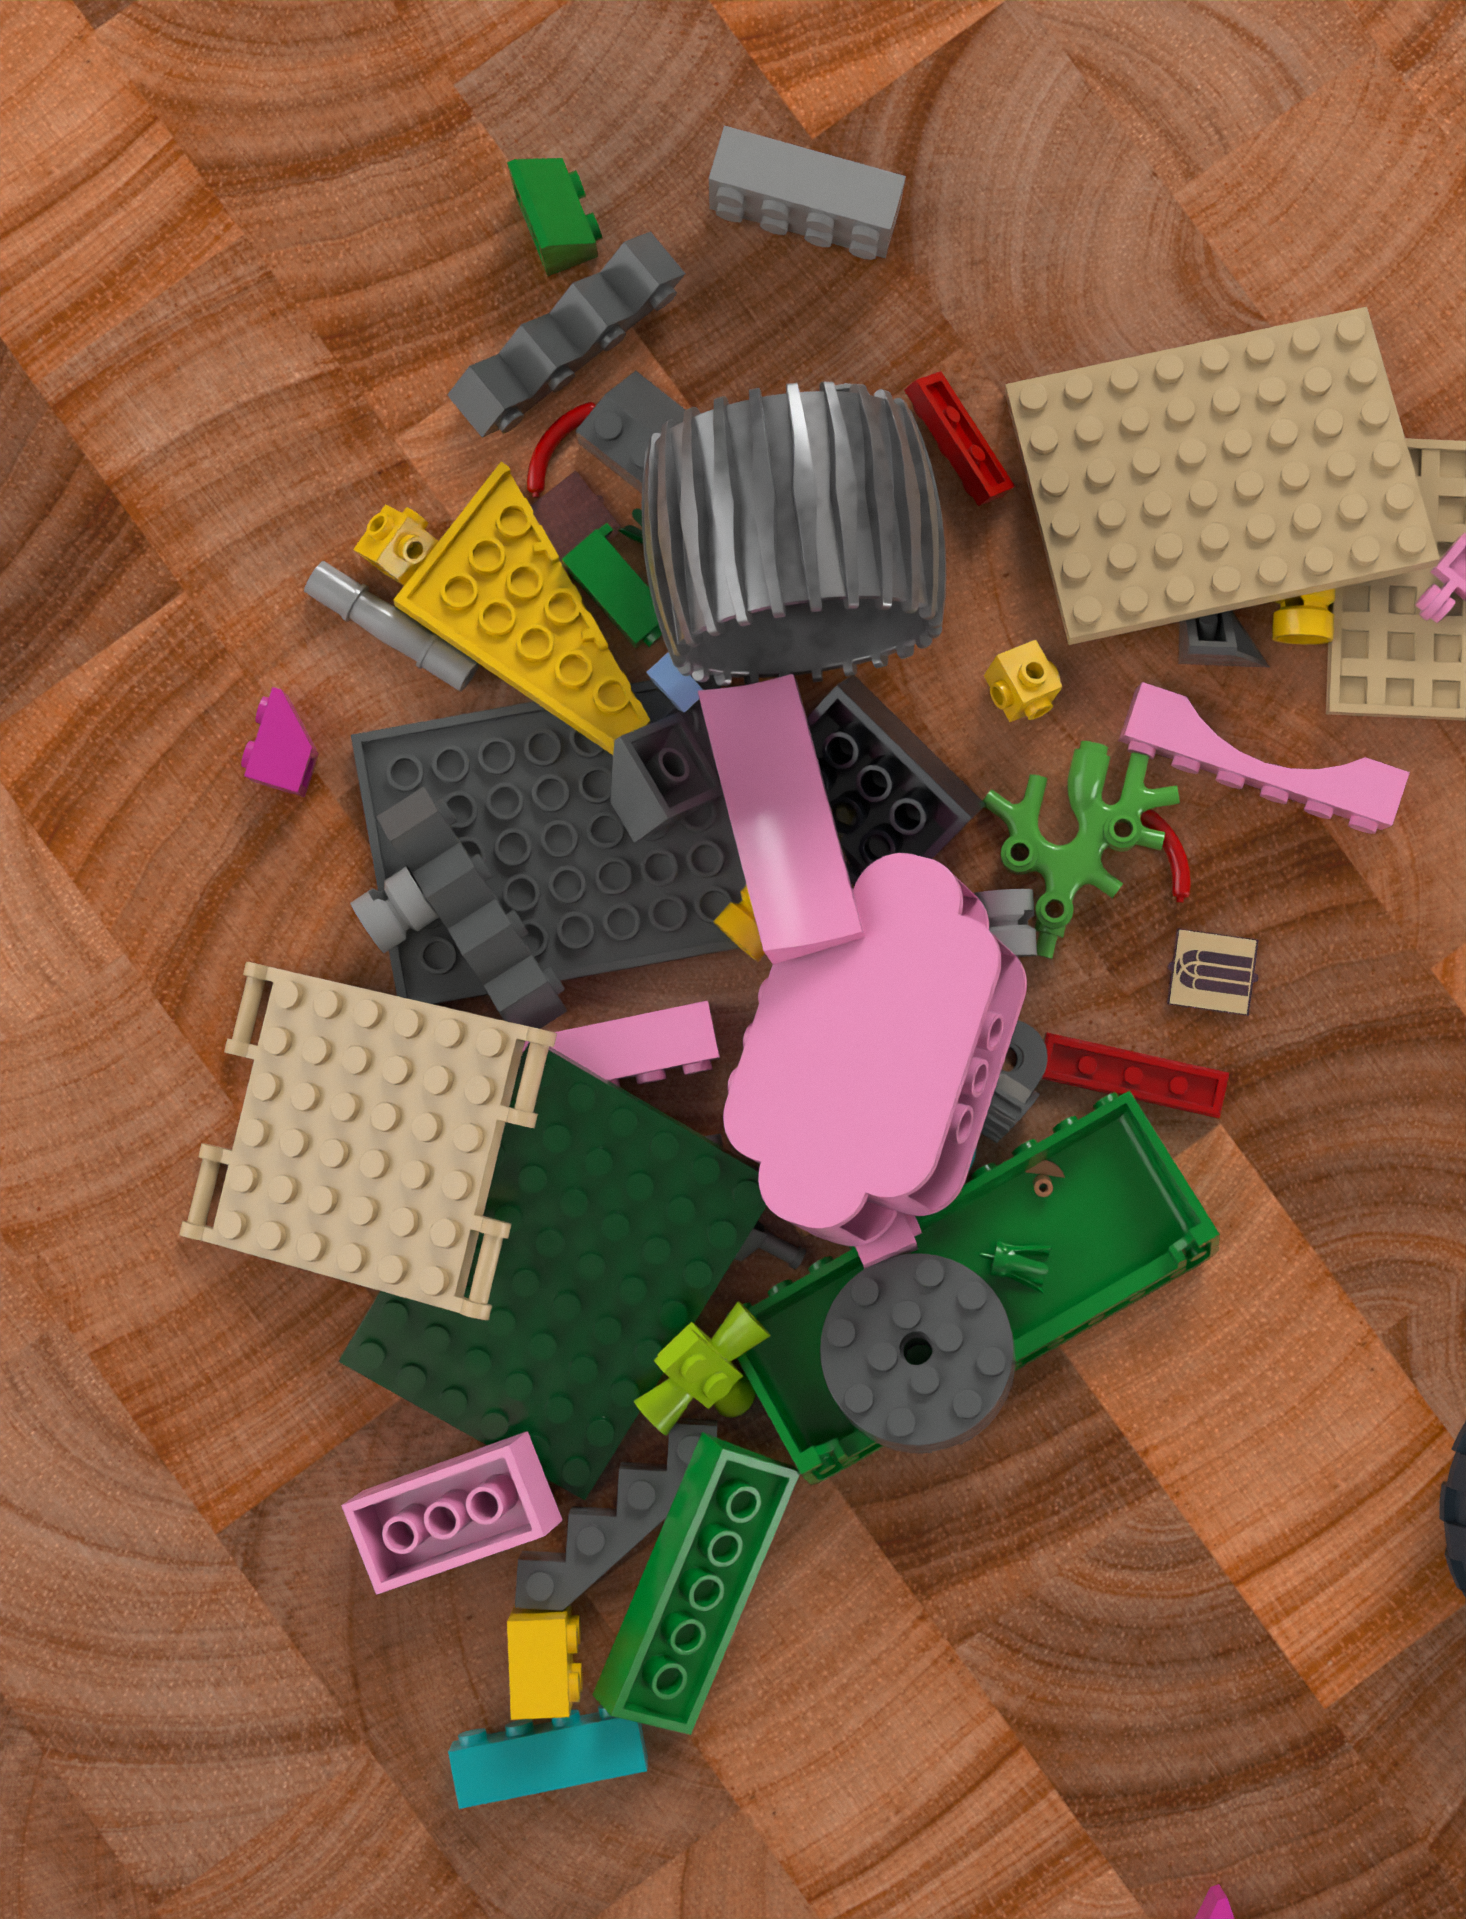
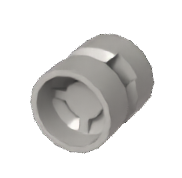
(394, 910)
(1009, 917)

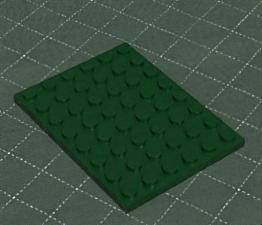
(605, 1262)

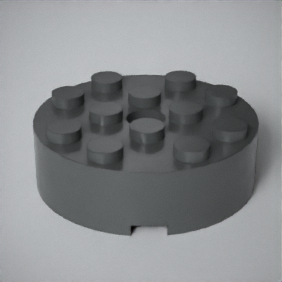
(907, 1305)

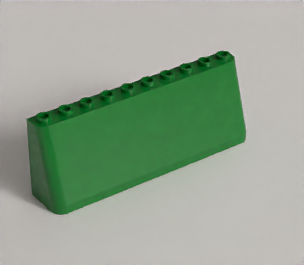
(1116, 1231)

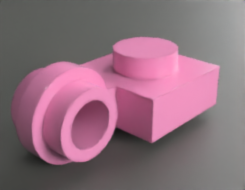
(1452, 572)

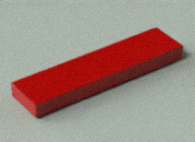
(1146, 1076)

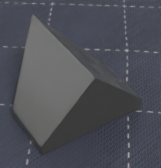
(1217, 641)

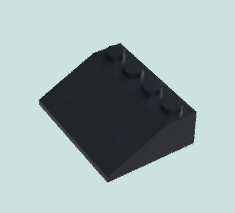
(889, 776)

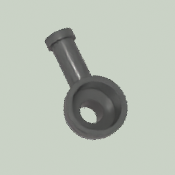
(763, 1239)

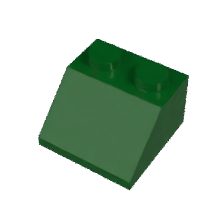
(554, 213)

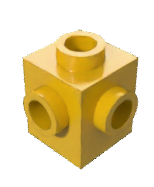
(396, 543)
(1023, 682)

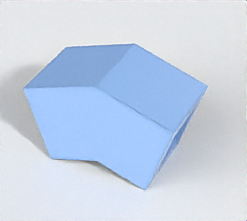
(678, 688)

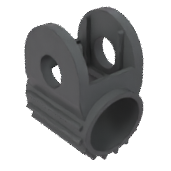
(1015, 1088)

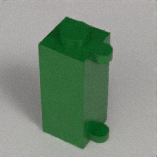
(614, 587)

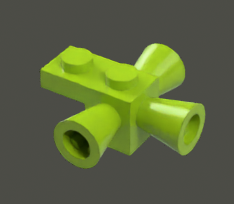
(704, 1371)

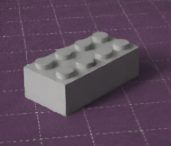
(804, 193)

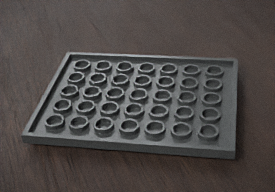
(544, 823)

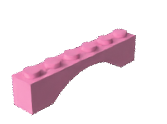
(1171, 727)

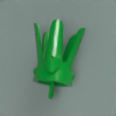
(1019, 1263)

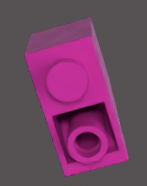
(282, 750)

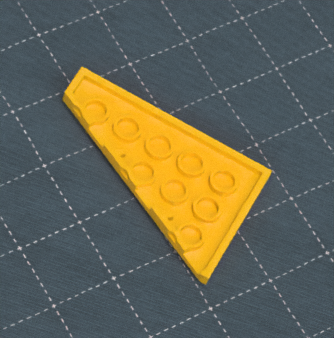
(510, 606)

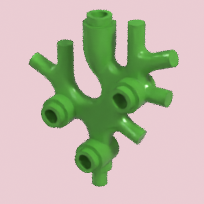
(1078, 862)

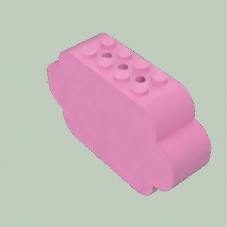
(877, 1057)

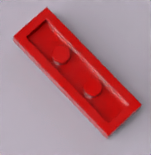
(959, 438)

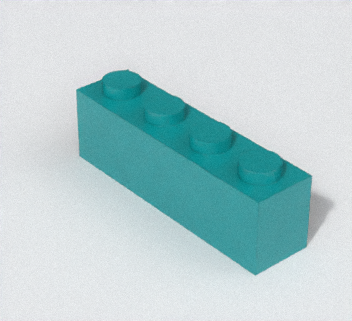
(544, 1756)

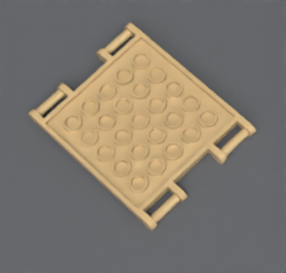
(369, 1138)

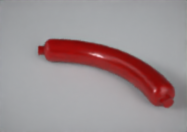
(548, 444)
(1175, 853)

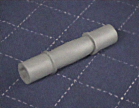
(390, 625)

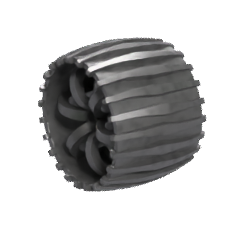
(793, 535)

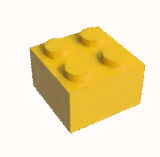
(541, 1662)

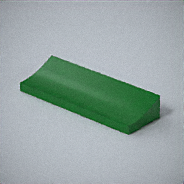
(695, 1585)

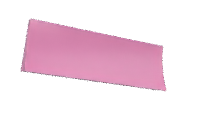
(781, 818)

